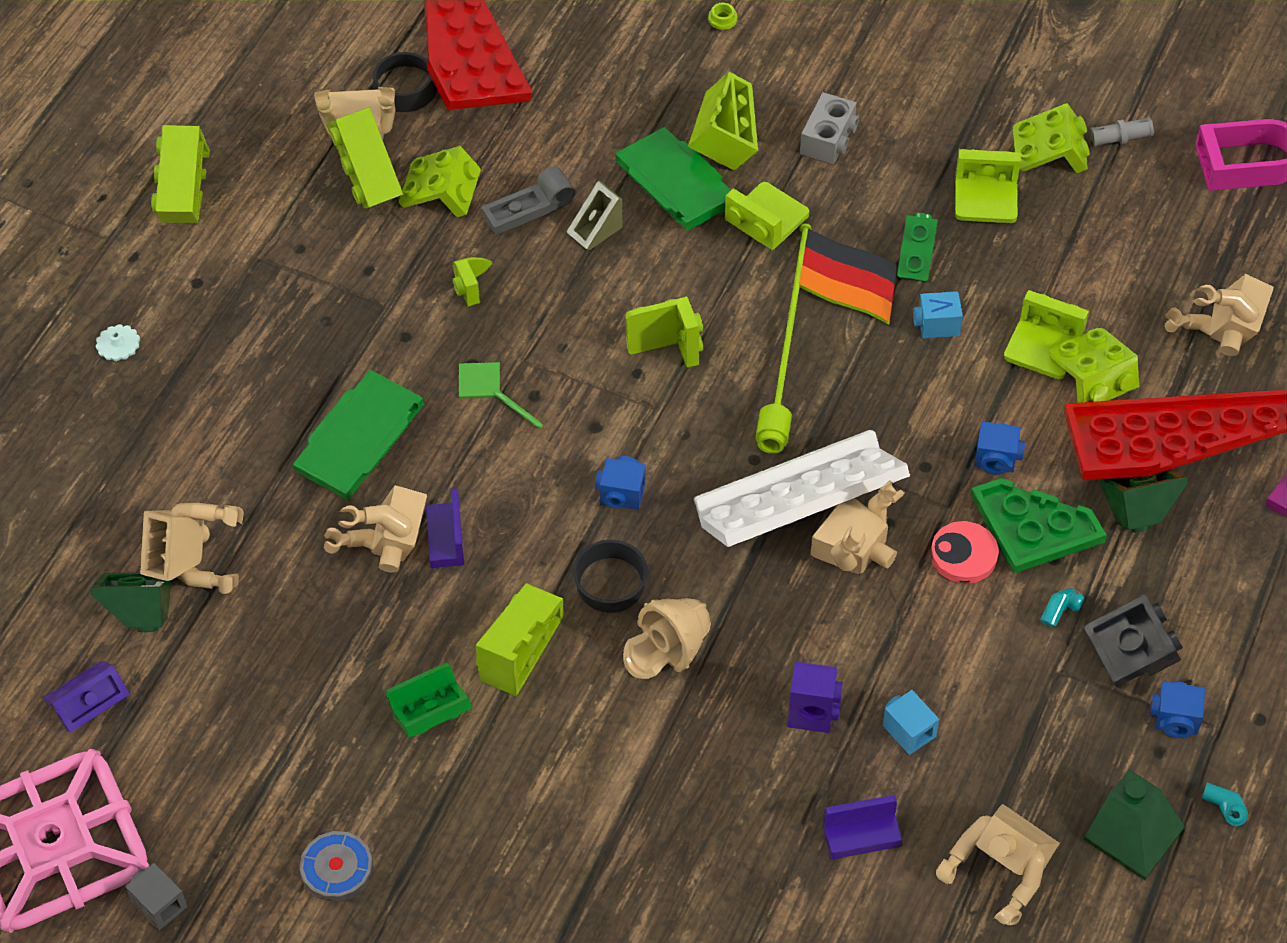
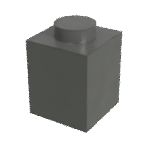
(156, 896)

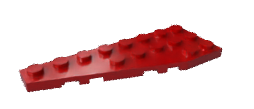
(470, 56)
(1168, 432)

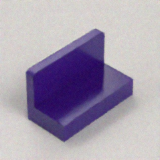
(445, 533)
(87, 695)
(861, 827)

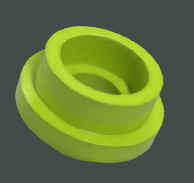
(722, 16)

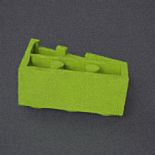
(726, 123)
(364, 158)
(179, 174)
(518, 638)

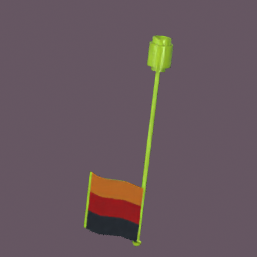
(841, 277)

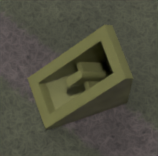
(597, 217)

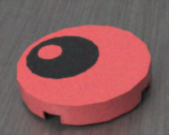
(964, 552)

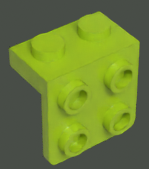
(1050, 137)
(442, 175)
(987, 186)
(765, 214)
(664, 326)
(1042, 326)
(1099, 364)

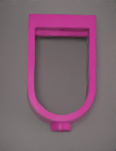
(1242, 133)

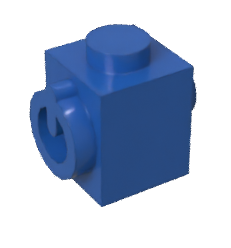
(998, 448)
(621, 482)
(1178, 709)

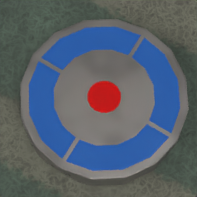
(336, 866)

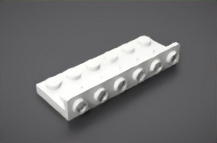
(797, 488)

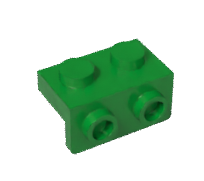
(427, 700)

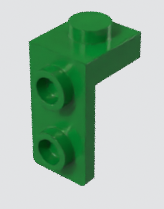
(917, 247)

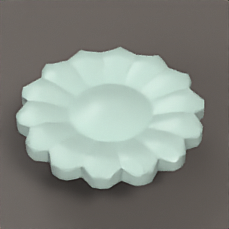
(117, 342)

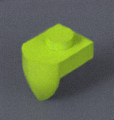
(465, 277)

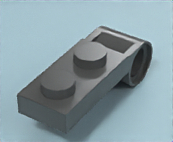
(549, 194)

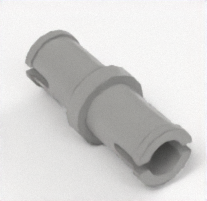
(1121, 131)

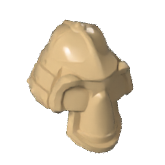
(670, 636)

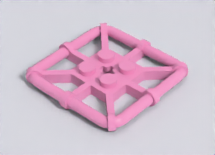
(74, 844)

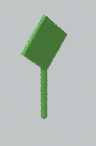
(483, 381)

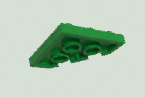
(1034, 525)

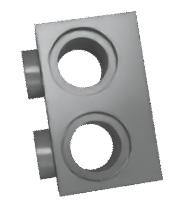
(829, 128)

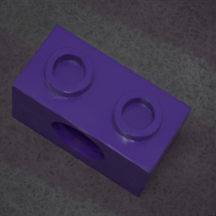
(814, 697)

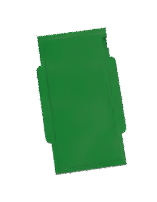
(675, 177)
(357, 434)

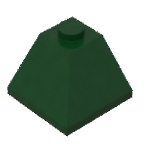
(1144, 499)
(134, 599)
(1135, 825)

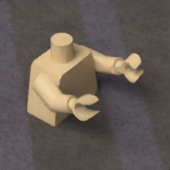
(347, 102)
(1235, 314)
(395, 528)
(857, 534)
(175, 542)
(1013, 844)

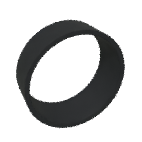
(408, 101)
(610, 549)

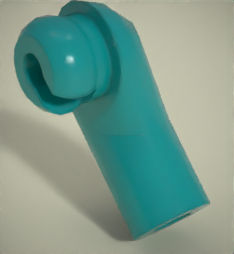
(1058, 603)
(1229, 803)

